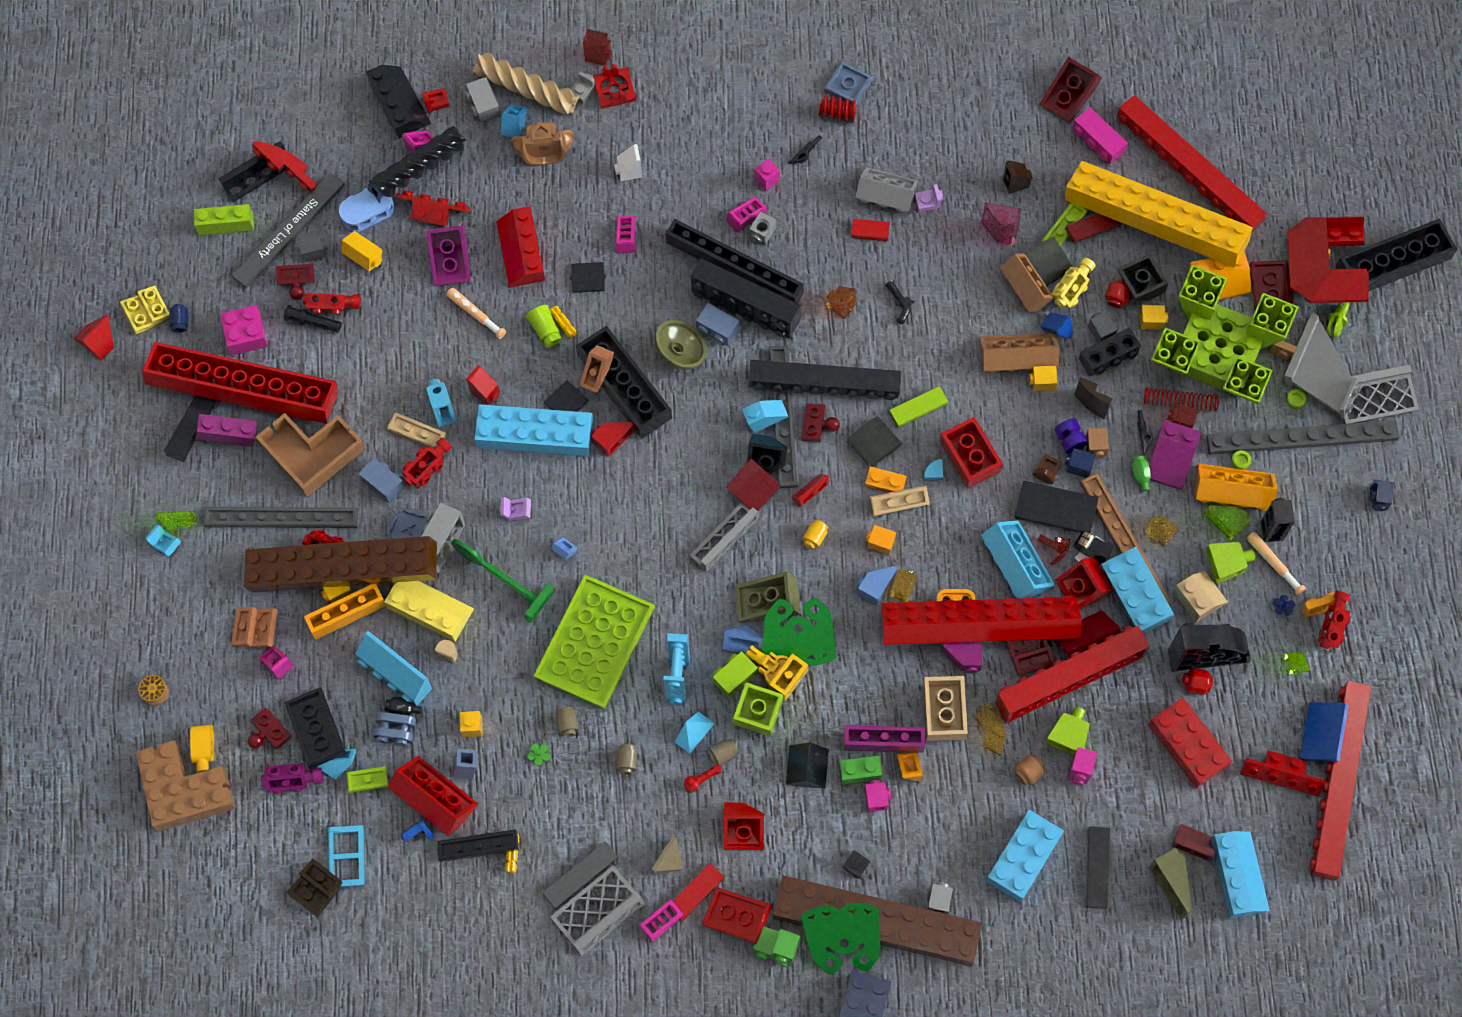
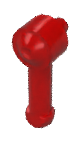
(692, 783)

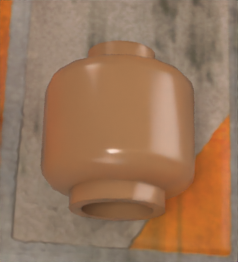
(1029, 770)

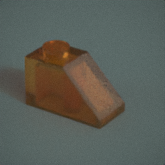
(842, 300)

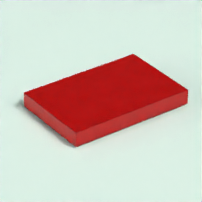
(736, 915)

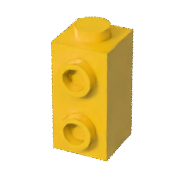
(361, 251)

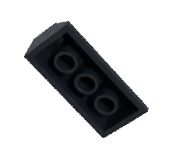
(397, 99)

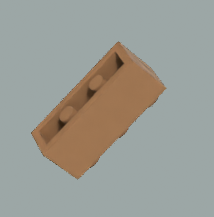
(1026, 282)

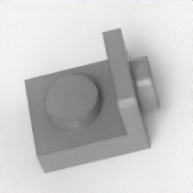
(583, 86)

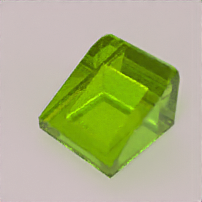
(1296, 663)

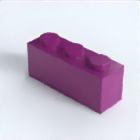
(225, 430)

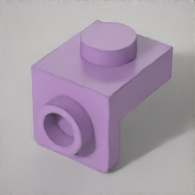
(515, 509)

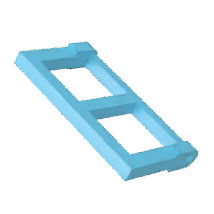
(360, 855)

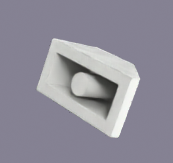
(629, 164)

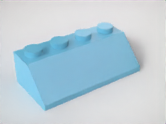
(1017, 559)
(393, 669)
(1239, 874)

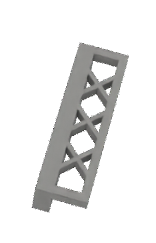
(728, 539)

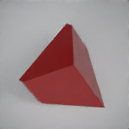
(97, 337)

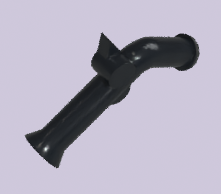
(900, 301)

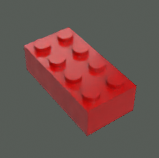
(1189, 742)

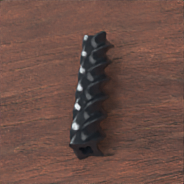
(414, 163)

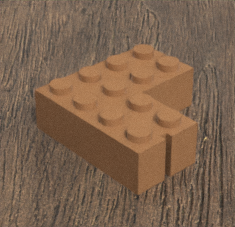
(312, 459)
(180, 798)

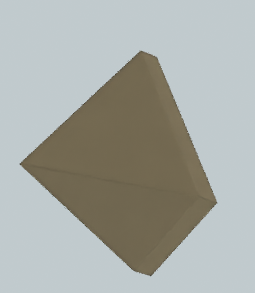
(669, 859)

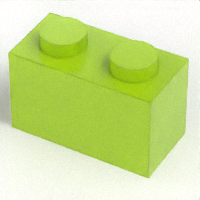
(734, 674)

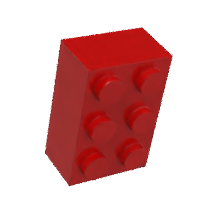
(971, 452)

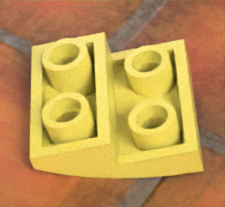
(145, 310)

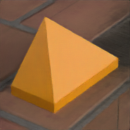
(910, 766)

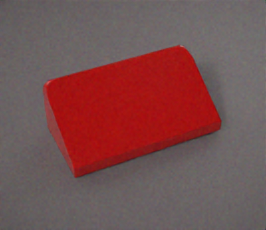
(811, 489)

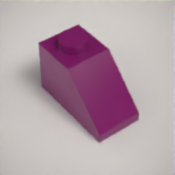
(964, 655)

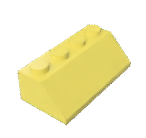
(429, 608)

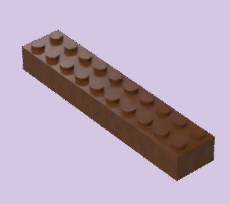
(340, 564)
(900, 924)

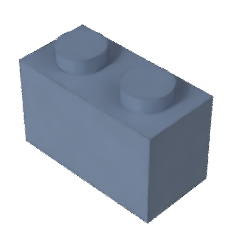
(717, 324)
(381, 479)

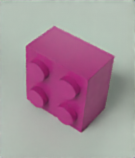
(244, 330)

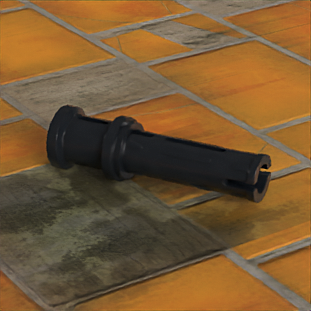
(304, 317)

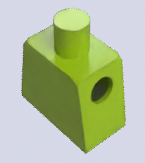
(1228, 560)
(1069, 732)

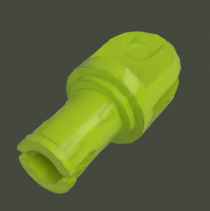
(1338, 320)

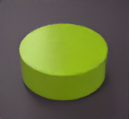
(1296, 399)
(1241, 460)

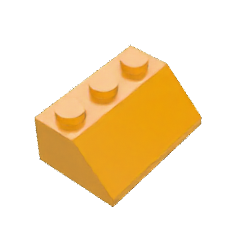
(1238, 277)

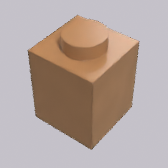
(1097, 442)

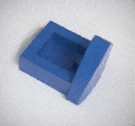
(1058, 324)
(415, 829)

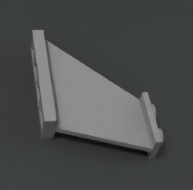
(1320, 370)

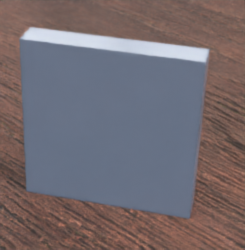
(848, 83)

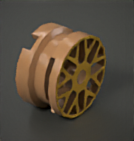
(154, 690)

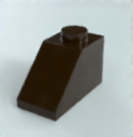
(1016, 176)

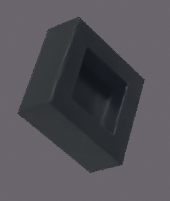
(856, 864)

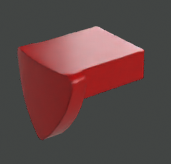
(435, 100)

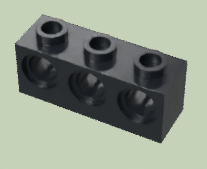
(1113, 344)
(1277, 520)

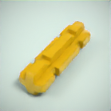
(563, 322)
(511, 858)

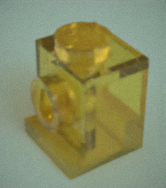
(1164, 535)

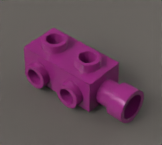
(289, 777)

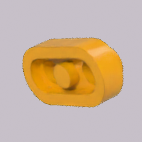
(955, 594)

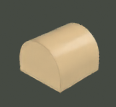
(446, 650)

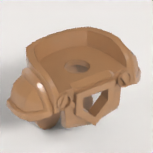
(542, 144)

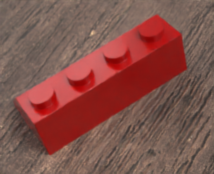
(520, 247)
(432, 795)

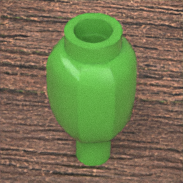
(1141, 472)

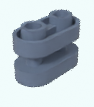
(401, 736)

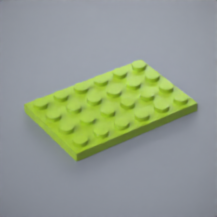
(594, 641)

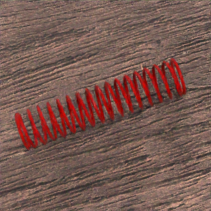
(1147, 392)

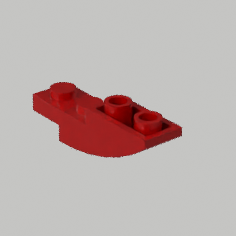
(279, 159)

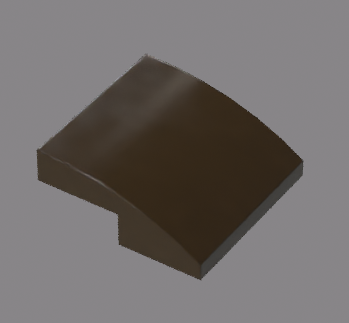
(1091, 399)
(314, 887)

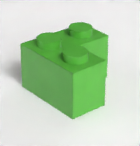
(777, 946)

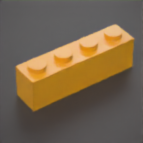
(345, 611)

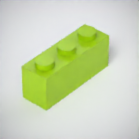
(223, 219)

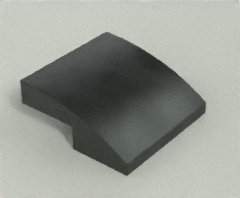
(1049, 260)
(874, 441)

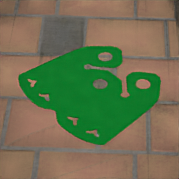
(812, 639)
(840, 925)

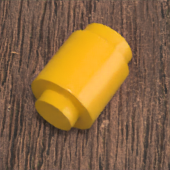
(815, 534)

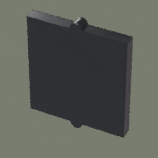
(588, 277)
(566, 398)

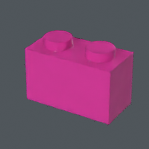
(1082, 766)

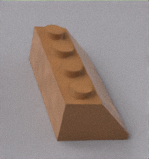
(1018, 352)

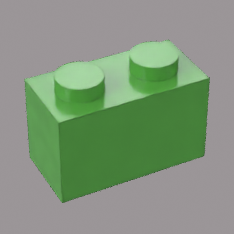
(860, 770)

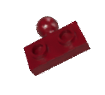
(295, 275)
(815, 422)
(270, 729)

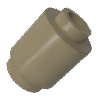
(567, 721)
(723, 751)
(626, 759)

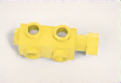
(1073, 284)

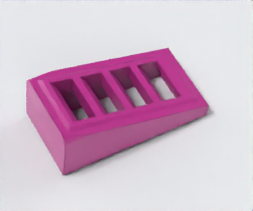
(737, 222)
(625, 234)
(665, 926)

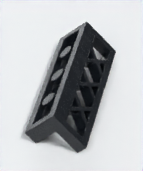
(248, 169)

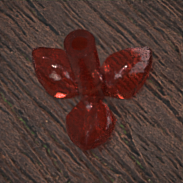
(1060, 545)

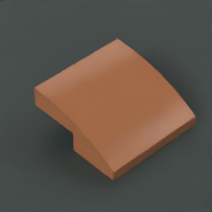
(254, 627)

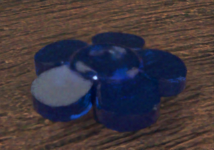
(1283, 605)

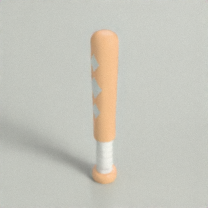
(471, 309)
(1262, 548)

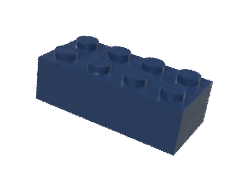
(865, 996)

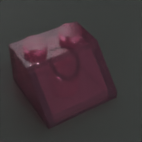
(1001, 222)

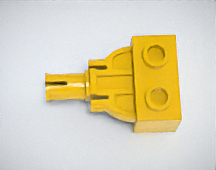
(779, 671)

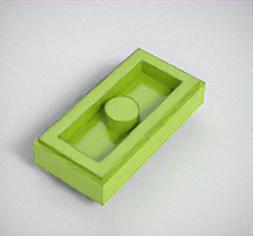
(367, 779)

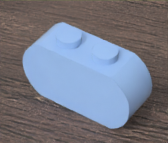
(364, 210)

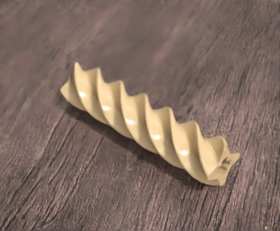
(529, 86)

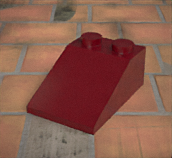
(1070, 89)

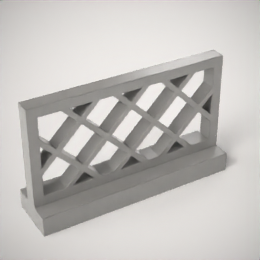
(1380, 377)
(604, 925)

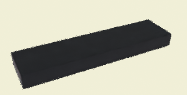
(478, 845)
(1098, 867)

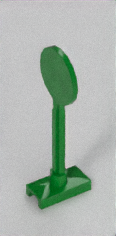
(537, 601)

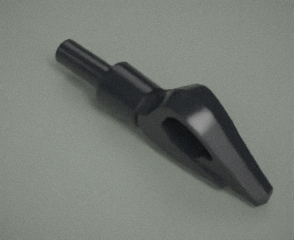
(804, 152)
(1143, 433)

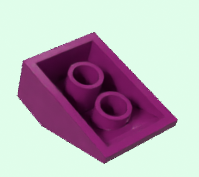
(449, 255)
(1173, 454)

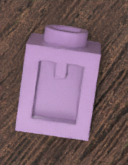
(929, 199)

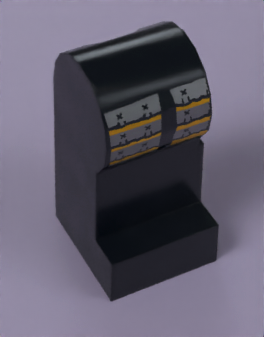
(1093, 547)

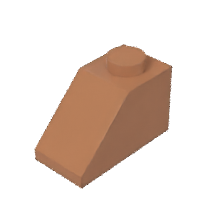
(596, 368)

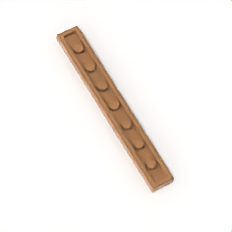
(1115, 522)

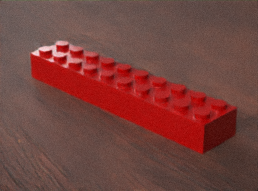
(240, 382)
(980, 620)

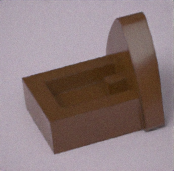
(1047, 469)

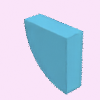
(934, 471)

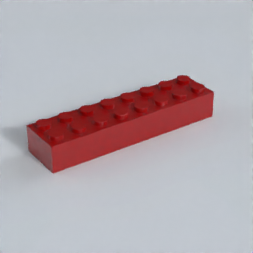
(1071, 674)

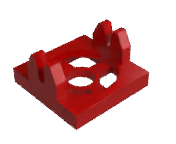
(614, 98)

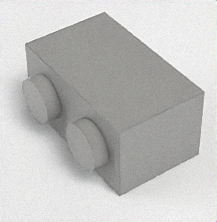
(483, 99)

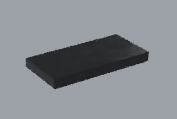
(1056, 507)
(315, 728)

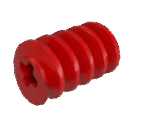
(838, 108)

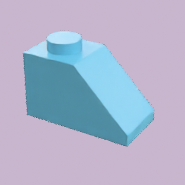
(764, 414)

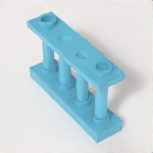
(679, 657)

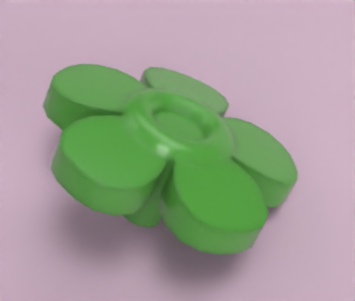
(539, 754)

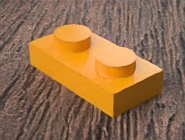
(885, 480)
(1317, 606)

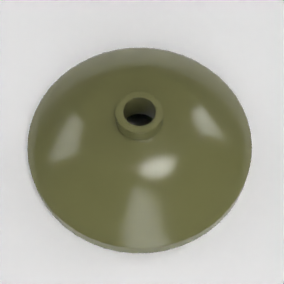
(680, 344)

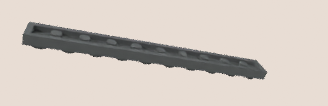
(1302, 437)

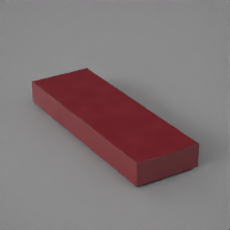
(1090, 227)

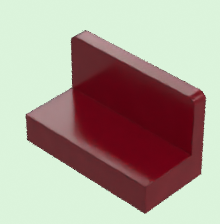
(1194, 842)

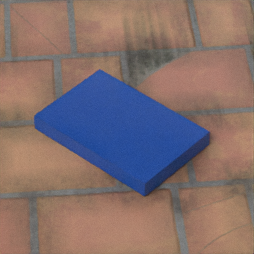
(1324, 732)

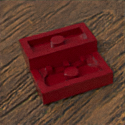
(753, 486)
(1030, 655)

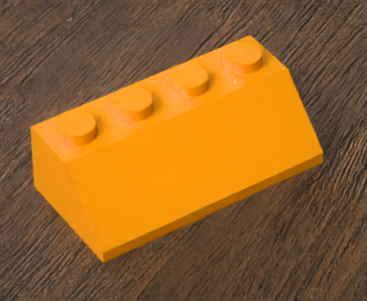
(1235, 486)

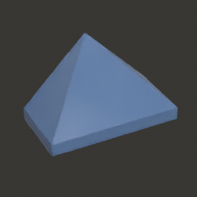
(742, 639)

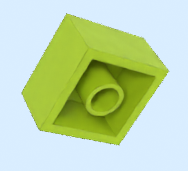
(758, 709)

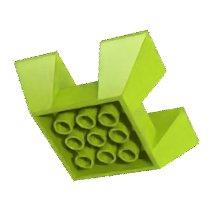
(1245, 336)

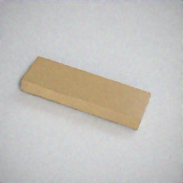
(415, 430)
(899, 500)

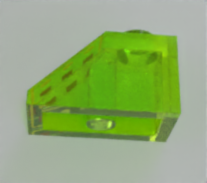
(1228, 519)

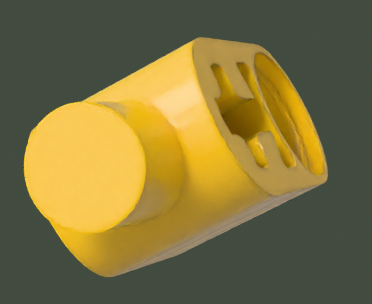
(202, 746)

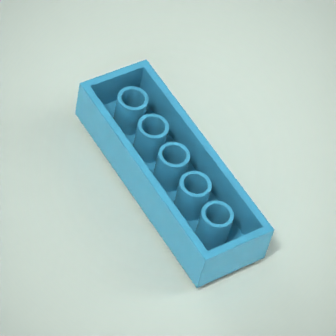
(534, 430)

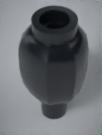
(400, 706)

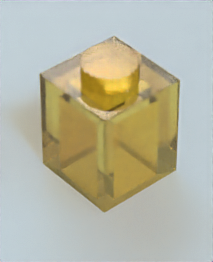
(903, 585)

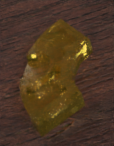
(993, 728)

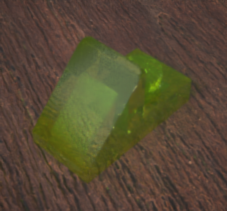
(171, 520)

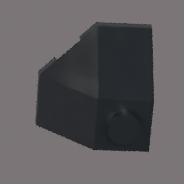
(767, 452)

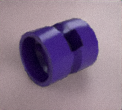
(1070, 434)

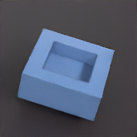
(564, 548)

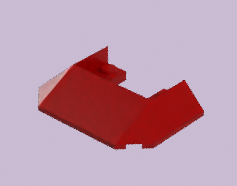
(1310, 260)

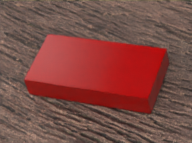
(870, 229)

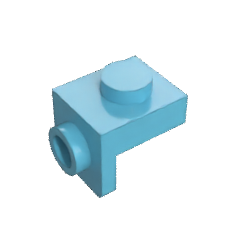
(162, 540)

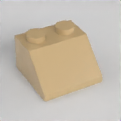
(1199, 596)

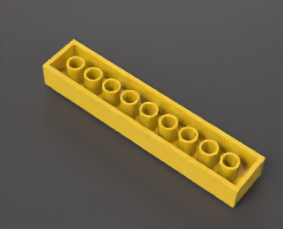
(1158, 213)

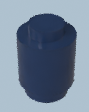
(178, 318)

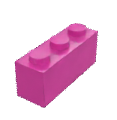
(1099, 136)

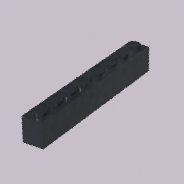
(705, 247)
(824, 379)

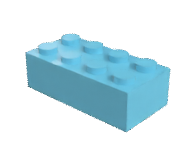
(1137, 590)
(1024, 856)

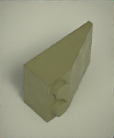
(759, 595)
(1172, 877)

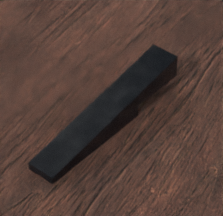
(184, 435)

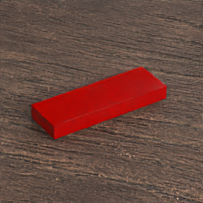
(698, 890)

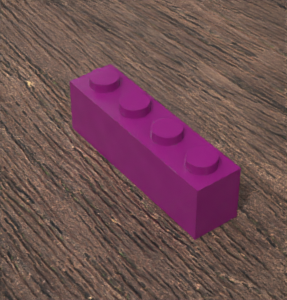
(884, 738)

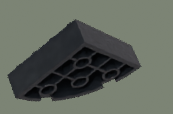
(1208, 647)

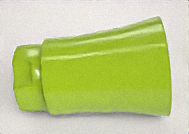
(544, 325)

